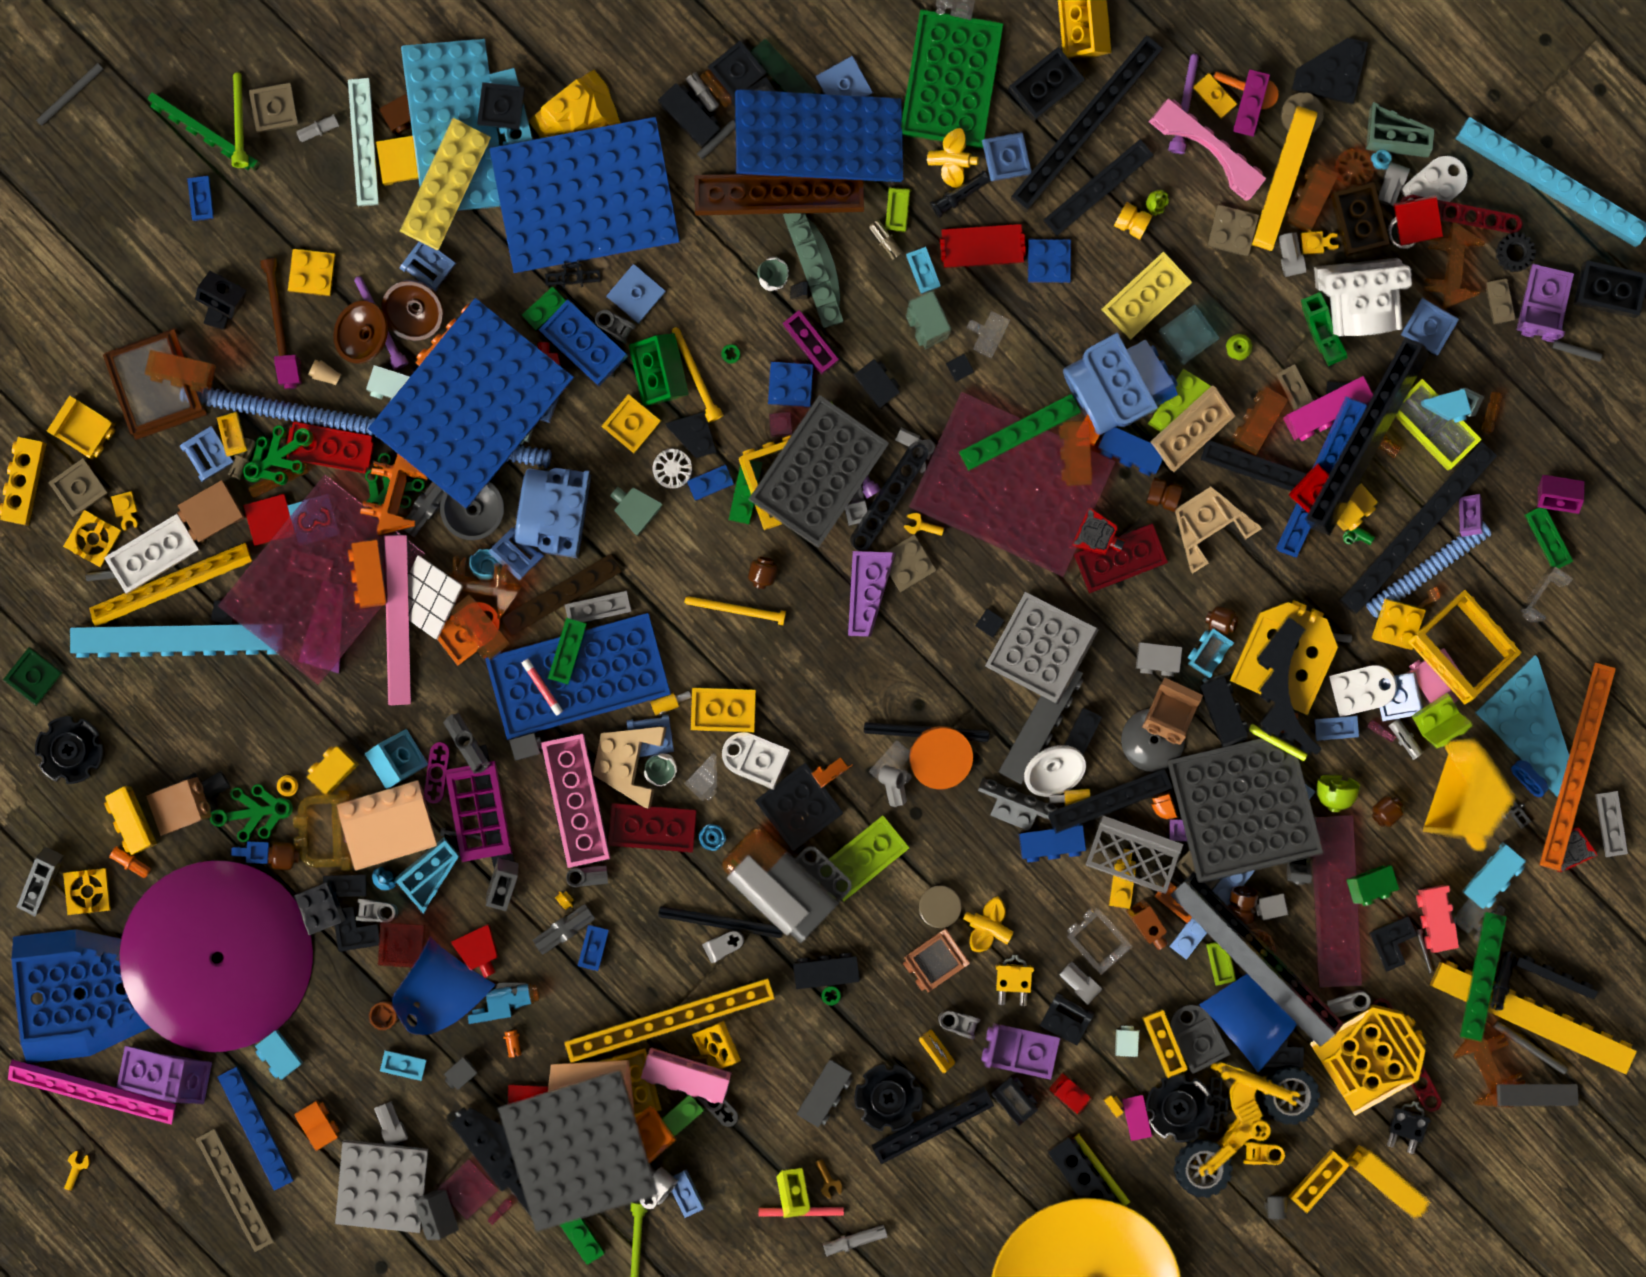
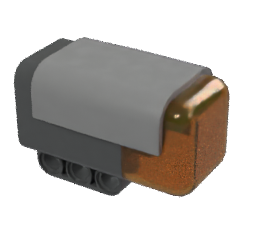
(783, 887)

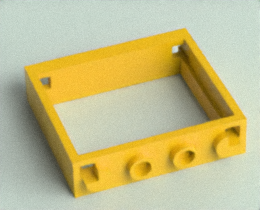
(744, 460)
(1444, 667)
(1388, 1182)

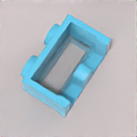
(1210, 652)

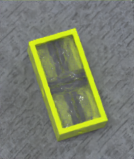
(1442, 438)

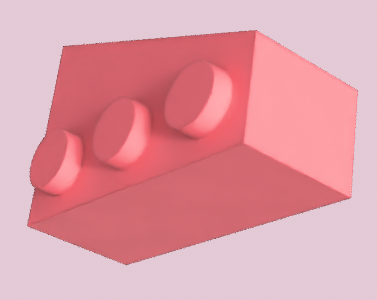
(1437, 918)

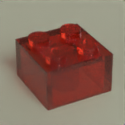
(400, 944)

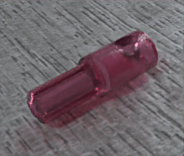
(1379, 730)
(500, 1211)

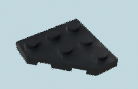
(1333, 72)

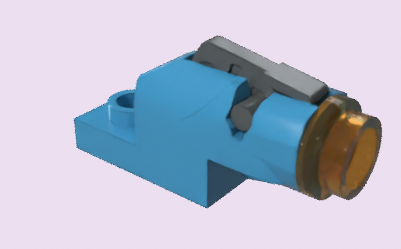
(503, 999)

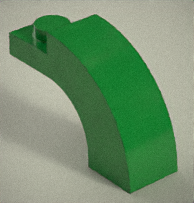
(1321, 329)

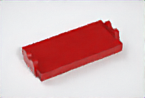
(982, 246)
(333, 448)

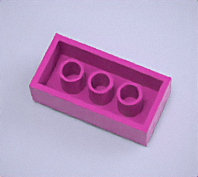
(1324, 410)

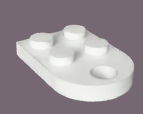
(1437, 181)
(1361, 689)
(756, 760)

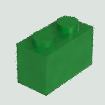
(1372, 885)

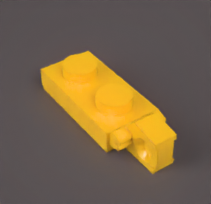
(1122, 889)

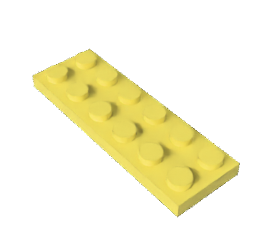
(445, 184)

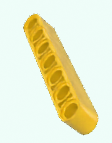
(1284, 178)

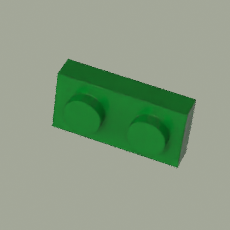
(543, 308)

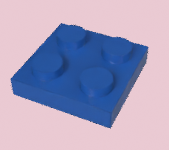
(1049, 261)
(790, 384)

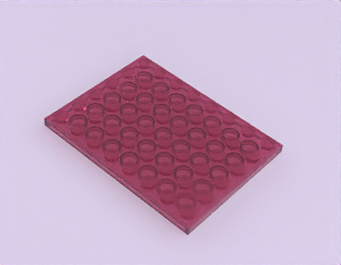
(1013, 498)
(302, 586)

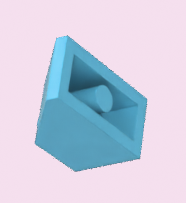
(1449, 406)

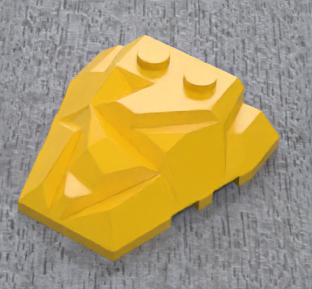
(577, 108)

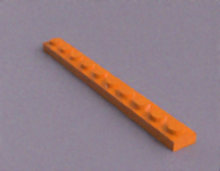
(1577, 766)

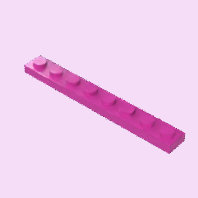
(91, 1092)

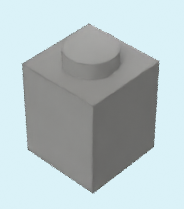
(1271, 906)

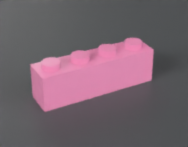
(686, 1075)

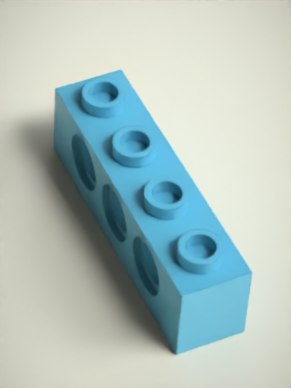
(509, 77)

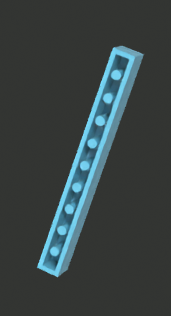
(1552, 182)
(165, 639)

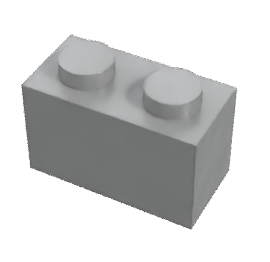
(1158, 658)

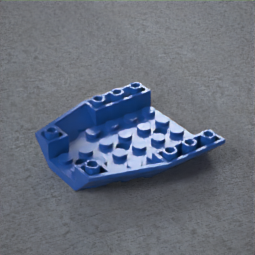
(62, 1023)

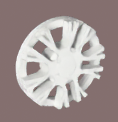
(672, 468)

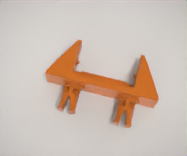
(387, 512)

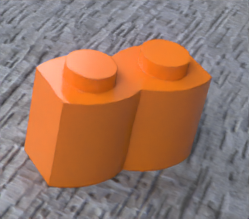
(317, 1125)

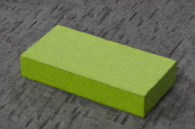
(897, 209)
(1220, 964)

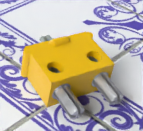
(1014, 976)

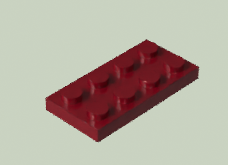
(1139, 554)
(652, 828)

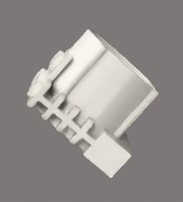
(1364, 295)

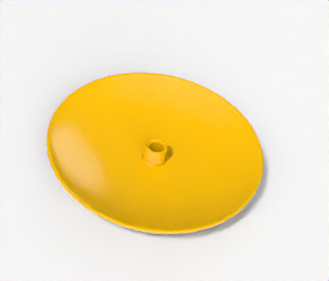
(1086, 1241)

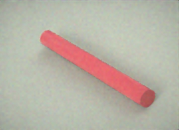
(814, 1211)

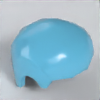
(483, 564)

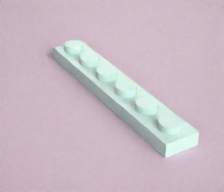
(363, 142)

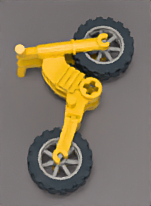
(1243, 1128)

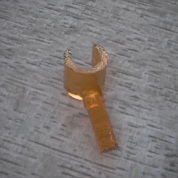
(1433, 596)

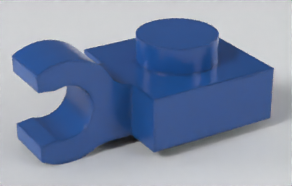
(255, 852)

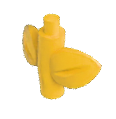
(953, 158)
(988, 926)

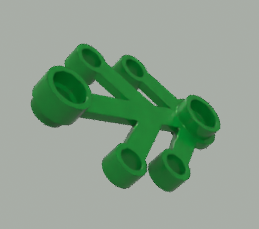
(275, 456)
(380, 498)
(255, 812)

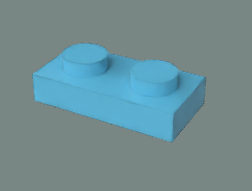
(923, 270)
(403, 1065)

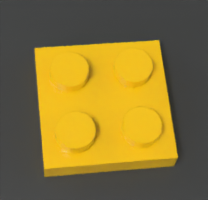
(311, 272)
(631, 423)
(1398, 623)

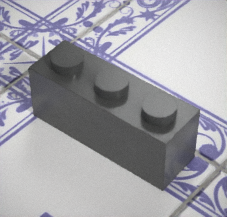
(825, 1093)

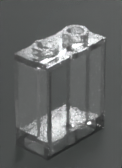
(1114, 955)

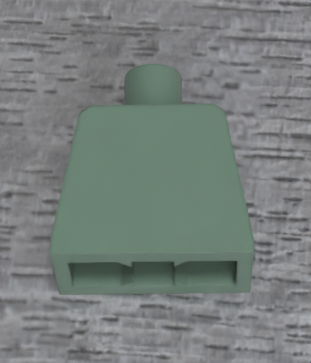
(635, 508)

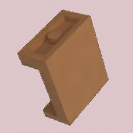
(210, 511)
(1172, 711)
(179, 806)

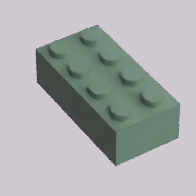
(928, 320)

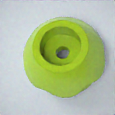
(1157, 201)
(1232, 349)

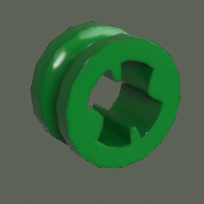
(737, 352)
(829, 989)

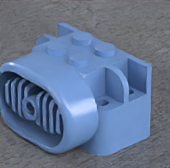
(1109, 386)
(553, 510)

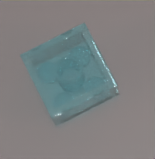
(1189, 334)

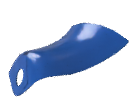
(441, 987)
(1250, 1019)

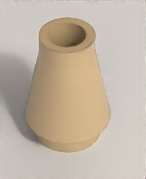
(323, 372)

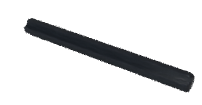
(916, 731)
(719, 921)

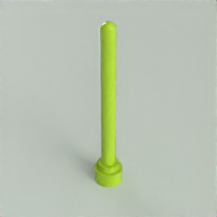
(239, 158)
(638, 1212)

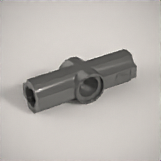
(424, 508)
(472, 751)
(563, 929)

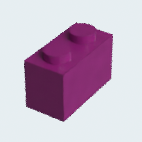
(1560, 494)

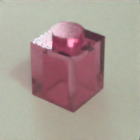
(780, 424)

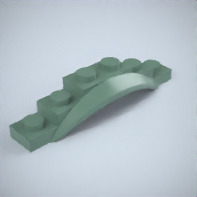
(817, 267)

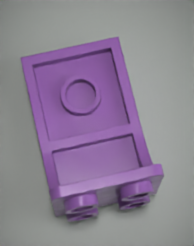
(1545, 303)
(1020, 1051)

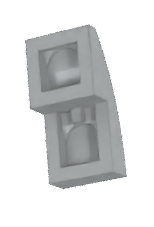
(856, 508)

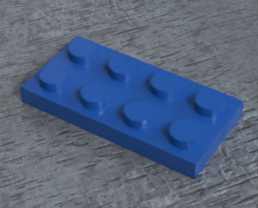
(583, 343)

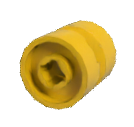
(1132, 220)

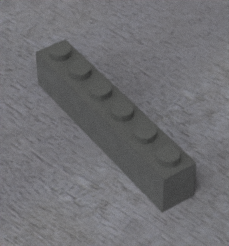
(1037, 732)

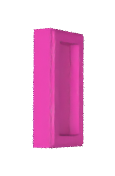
(1136, 1117)

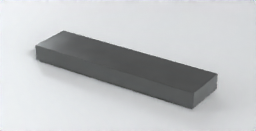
(1537, 1095)

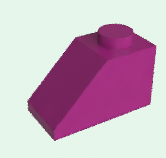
(288, 371)

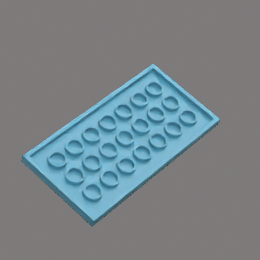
(445, 85)

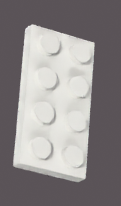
(151, 554)

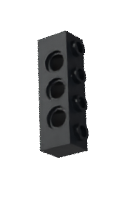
(1070, 1147)

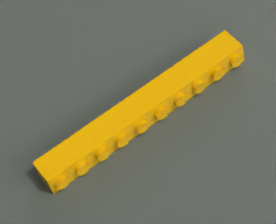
(669, 1020)
(1542, 1021)

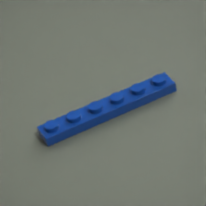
(255, 1128)

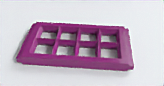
(485, 850)

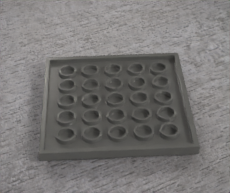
(1244, 809)
(578, 1150)

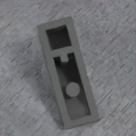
(40, 880)

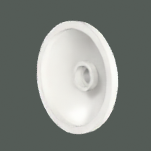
(1054, 771)

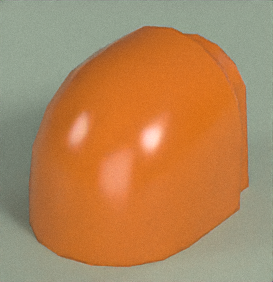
(1164, 806)

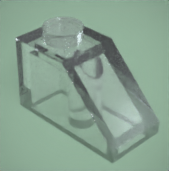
(704, 780)

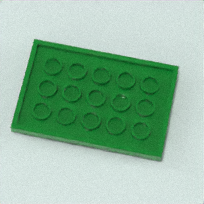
(951, 77)

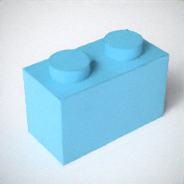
(278, 1055)

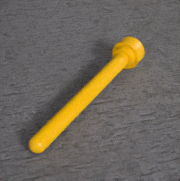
(712, 412)

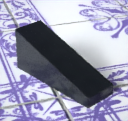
(798, 291)

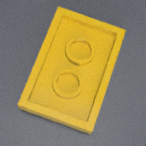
(723, 710)

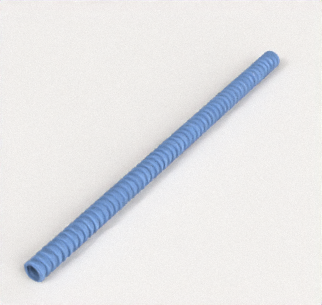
(330, 419)

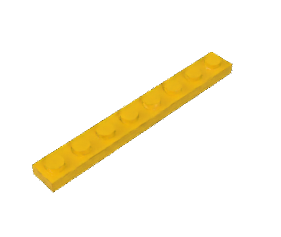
(170, 584)

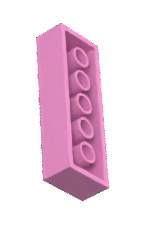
(575, 800)

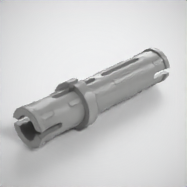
(854, 1240)

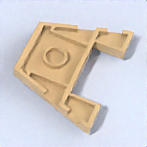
(1205, 516)
(619, 758)

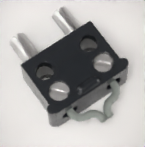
(1409, 1123)

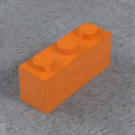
(367, 574)

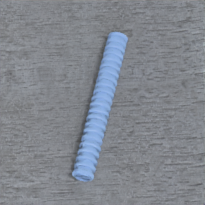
(1427, 569)

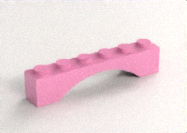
(1241, 176)

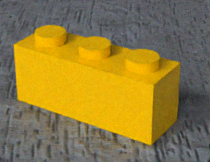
(1164, 1043)
(1318, 1180)

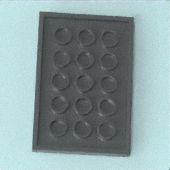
(818, 471)

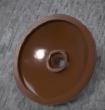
(405, 318)
(353, 330)

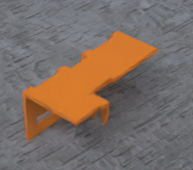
(825, 777)

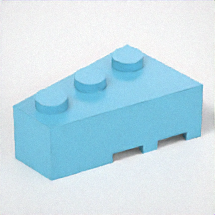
(427, 873)
(1494, 876)

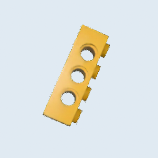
(36, 451)

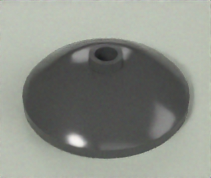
(473, 525)
(1141, 751)

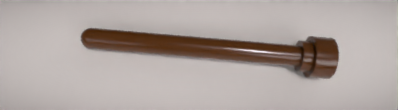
(269, 267)

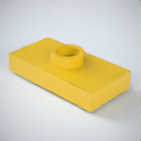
(1214, 96)
(232, 434)

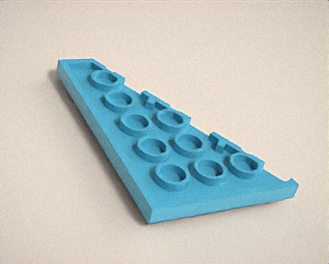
(1528, 724)

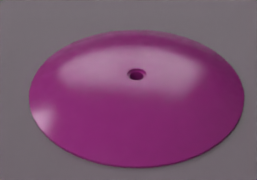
(205, 912)

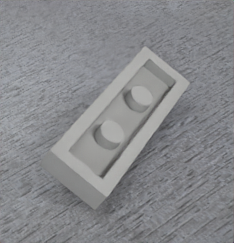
(599, 607)
(1611, 824)

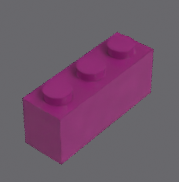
(1251, 102)
(810, 342)

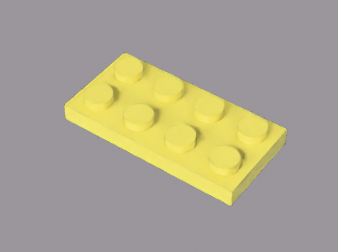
(1146, 295)

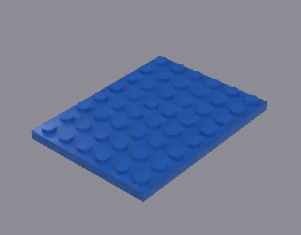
(584, 194)
(470, 403)

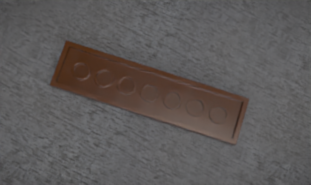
(775, 195)

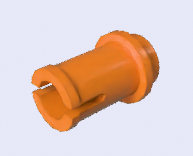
(512, 1043)

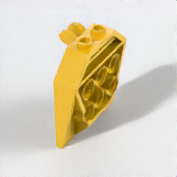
(1317, 634)
(1395, 1032)

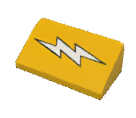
(937, 1051)

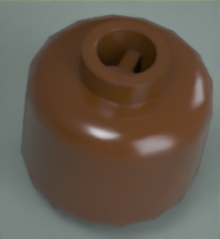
(762, 572)
(1222, 620)
(1387, 811)
(282, 855)

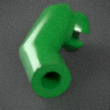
(1358, 534)

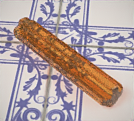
(267, 485)

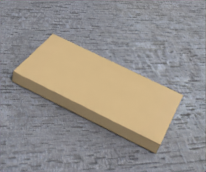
(1193, 428)

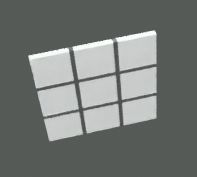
(430, 596)

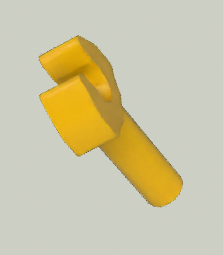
(922, 526)
(76, 1167)

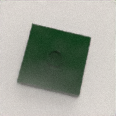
(33, 676)

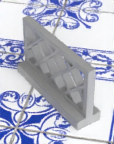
(1139, 837)

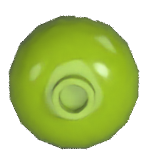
(1337, 793)

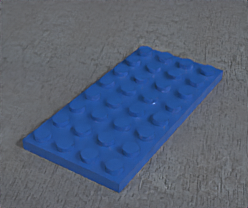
(818, 136)
(612, 671)

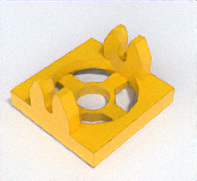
(72, 545)
(71, 877)
(721, 1029)

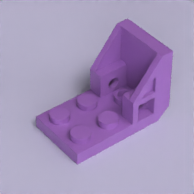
(164, 1076)

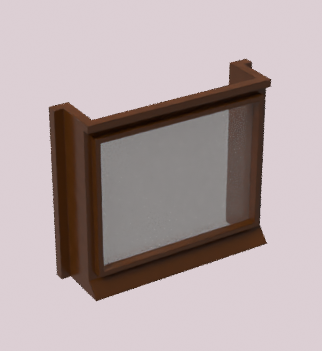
(145, 403)

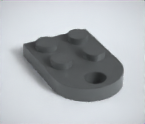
(1198, 1039)

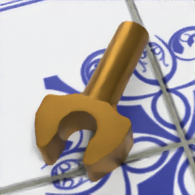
(828, 1181)

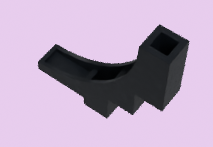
(1275, 688)

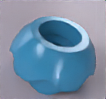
(707, 832)
(383, 879)

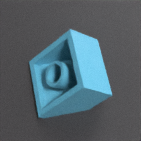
(396, 759)

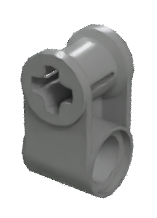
(372, 911)
(720, 946)
(960, 1023)
(665, 1184)

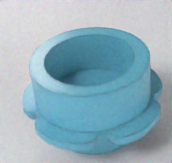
(1384, 156)

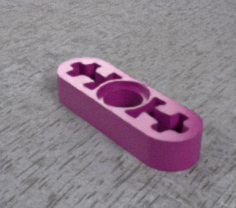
(440, 789)

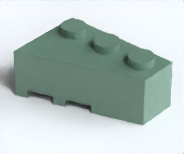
(1397, 134)

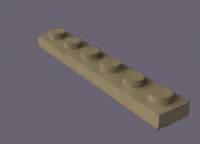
(235, 1190)

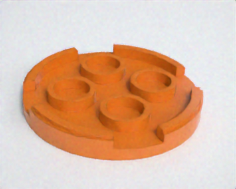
(941, 757)

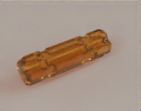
(717, 89)
(1492, 412)

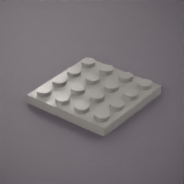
(1041, 648)
(380, 1186)

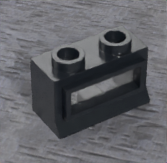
(1014, 1100)

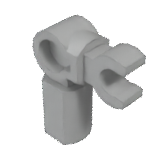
(907, 438)

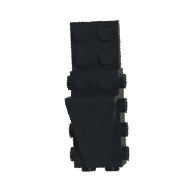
(493, 1143)

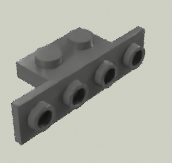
(1015, 806)

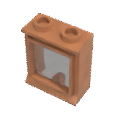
(935, 960)

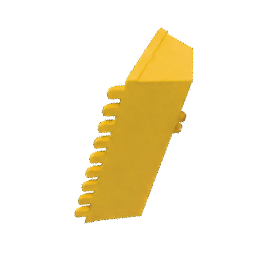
(1468, 796)

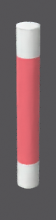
(542, 687)

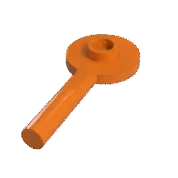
(1270, 96)

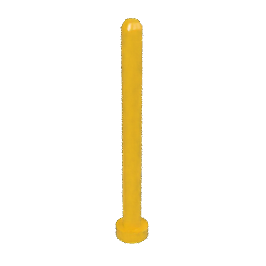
(780, 617)

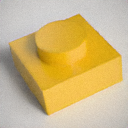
(1114, 1104)

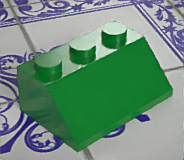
(658, 369)

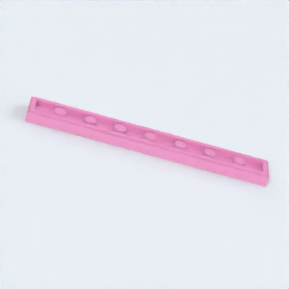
(397, 619)

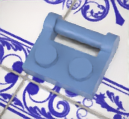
(432, 260)
(212, 449)
(509, 554)
(650, 749)

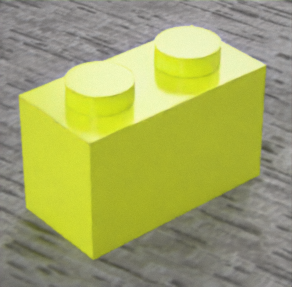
(793, 1192)

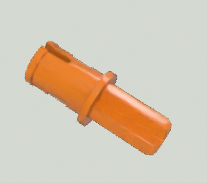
(130, 862)

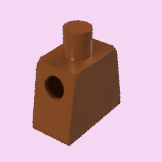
(1144, 918)

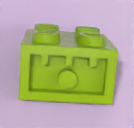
(1441, 721)

